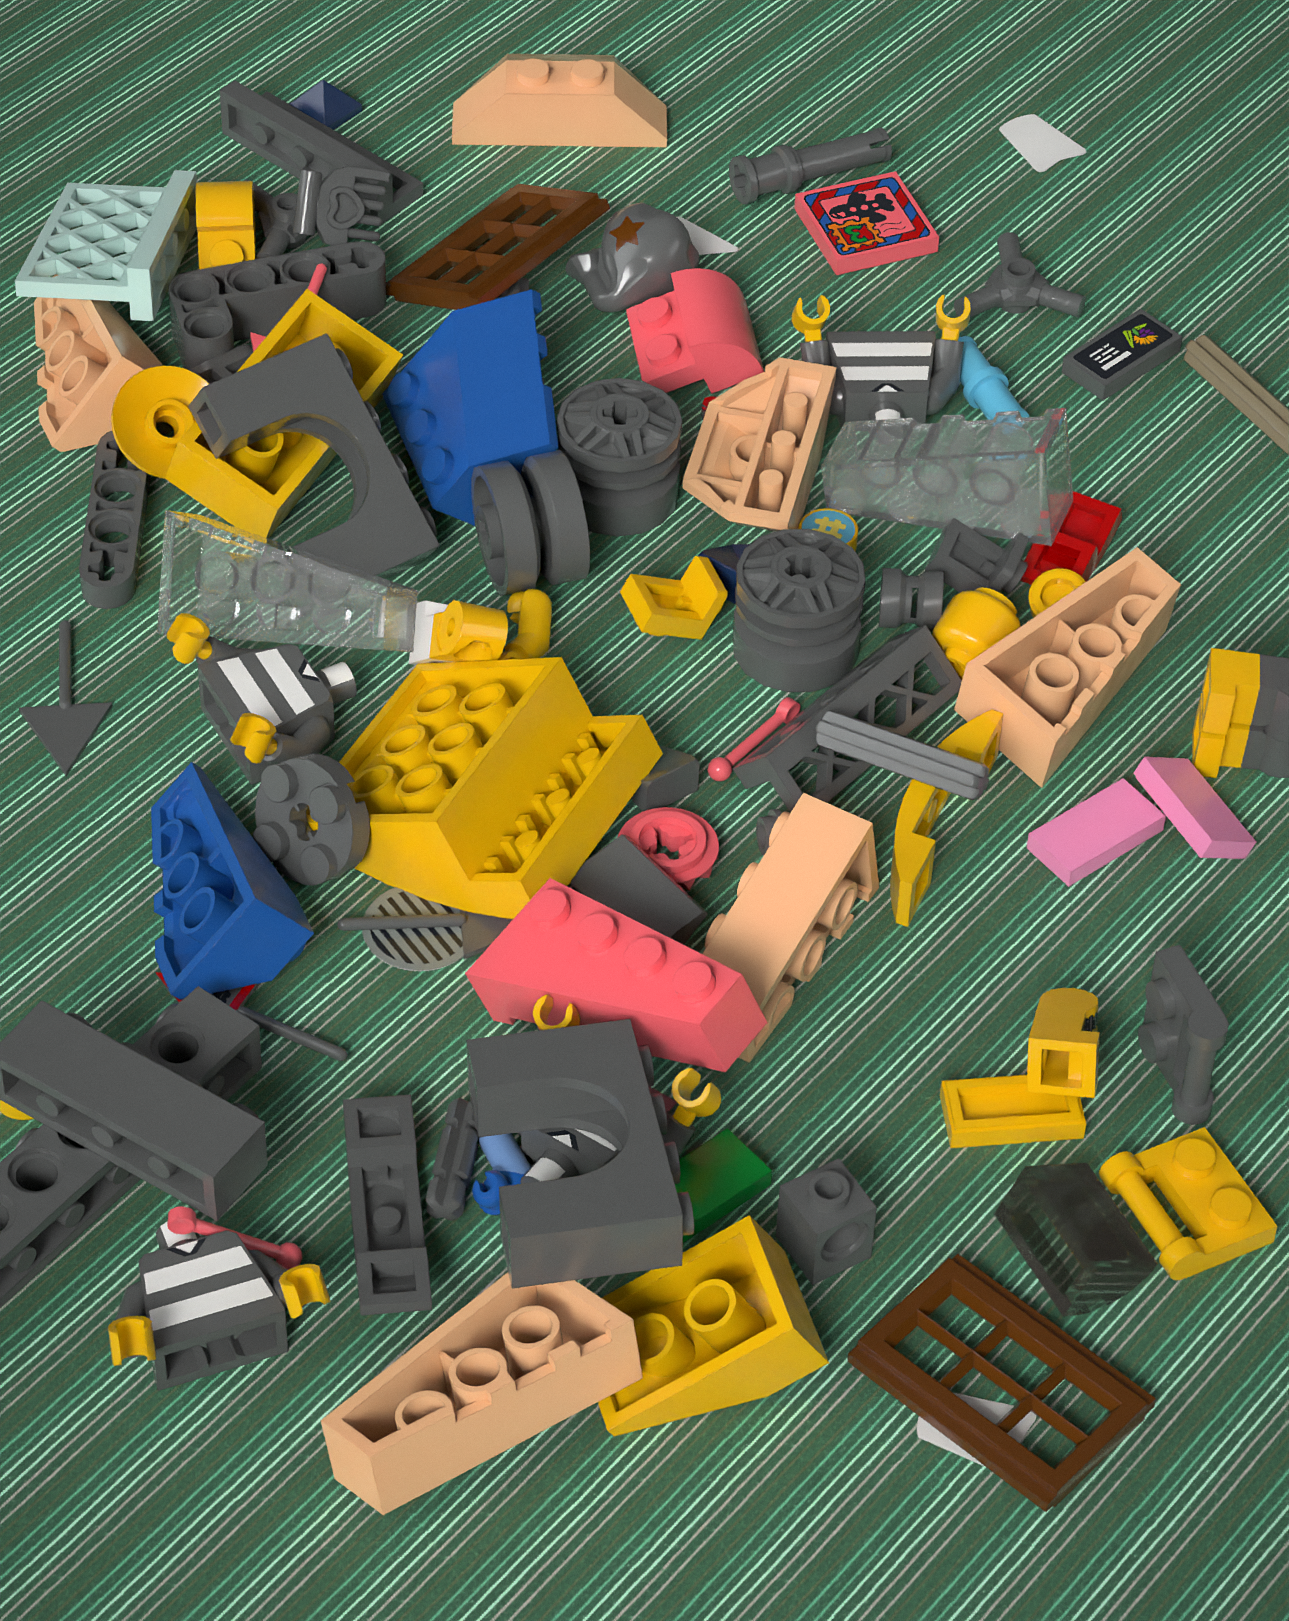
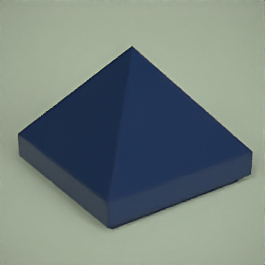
(327, 105)

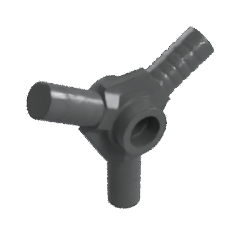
(277, 222)
(1018, 286)

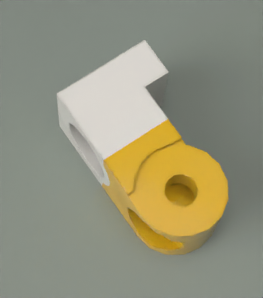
(458, 633)

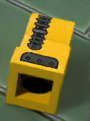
(1064, 1044)

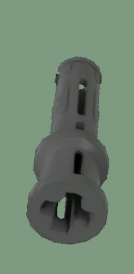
(787, 168)

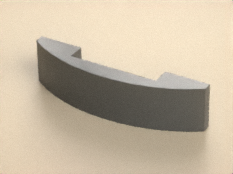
(386, 1205)

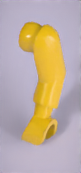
(533, 624)

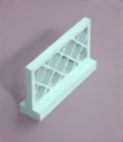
(151, 251)

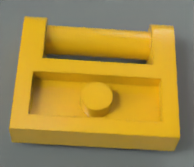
(1204, 1194)

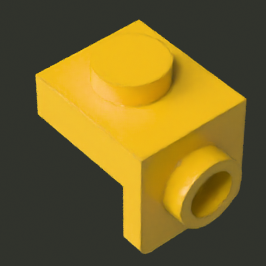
(676, 606)

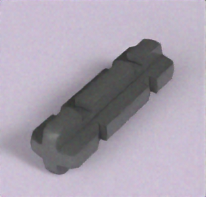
(453, 1162)

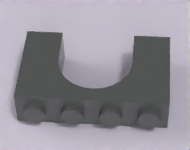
(314, 395)
(603, 1220)

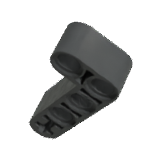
(231, 300)

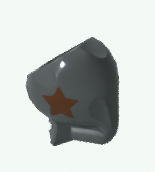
(634, 258)

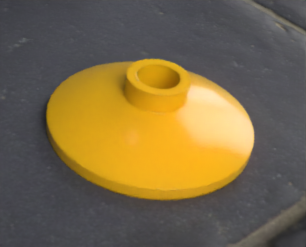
(151, 398)

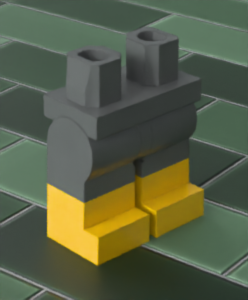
(1243, 714)

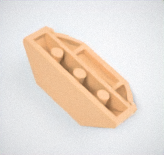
(559, 104)
(763, 445)

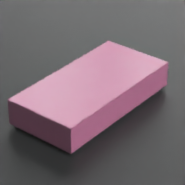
(1194, 808)
(1095, 832)

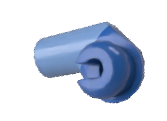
(508, 1169)

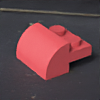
(695, 333)

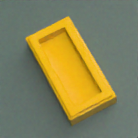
(1004, 1113)

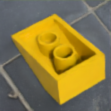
(714, 1331)

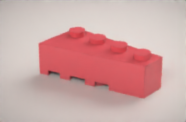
(616, 971)

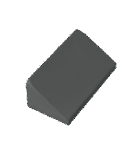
(638, 888)

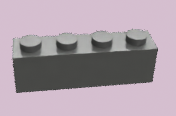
(131, 1109)

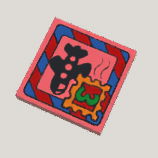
(866, 223)

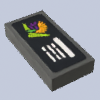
(1121, 354)

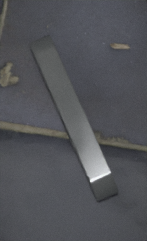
(109, 517)

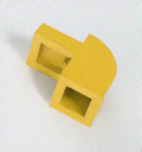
(225, 222)

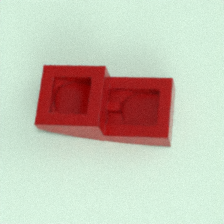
(1079, 542)

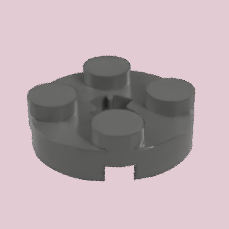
(283, 827)

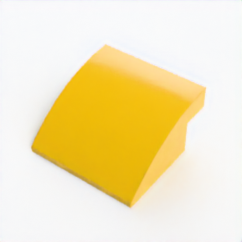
(491, 781)

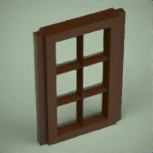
(574, 213)
(969, 1428)

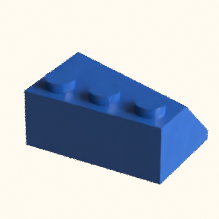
(474, 398)

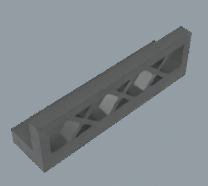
(302, 143)
(849, 696)

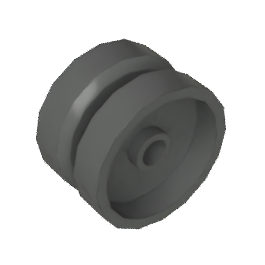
(530, 522)

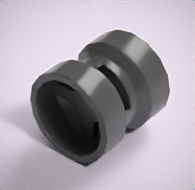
(897, 598)

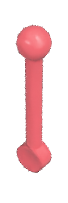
(721, 768)
(184, 1221)

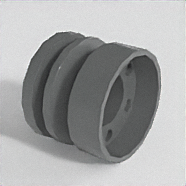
(623, 453)
(798, 610)

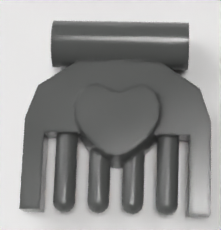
(334, 205)

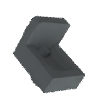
(975, 561)

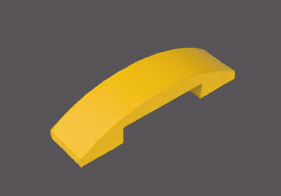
(920, 809)

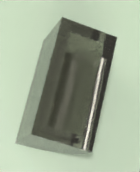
(1073, 1237)

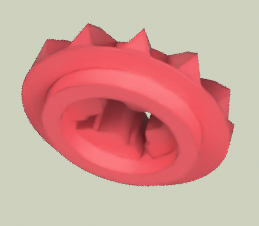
(679, 832)

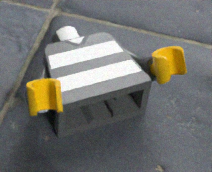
(886, 371)
(262, 700)
(575, 1152)
(209, 1306)

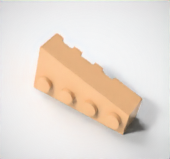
(1069, 662)

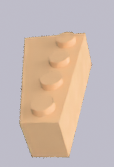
(793, 903)
(479, 1388)

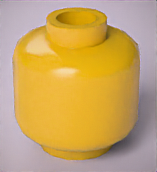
(973, 625)

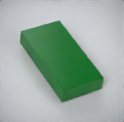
(720, 1178)

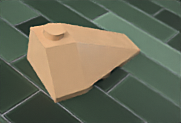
(86, 364)

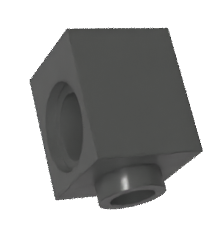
(825, 1221)

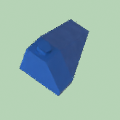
(221, 897)

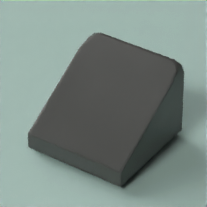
(668, 781)

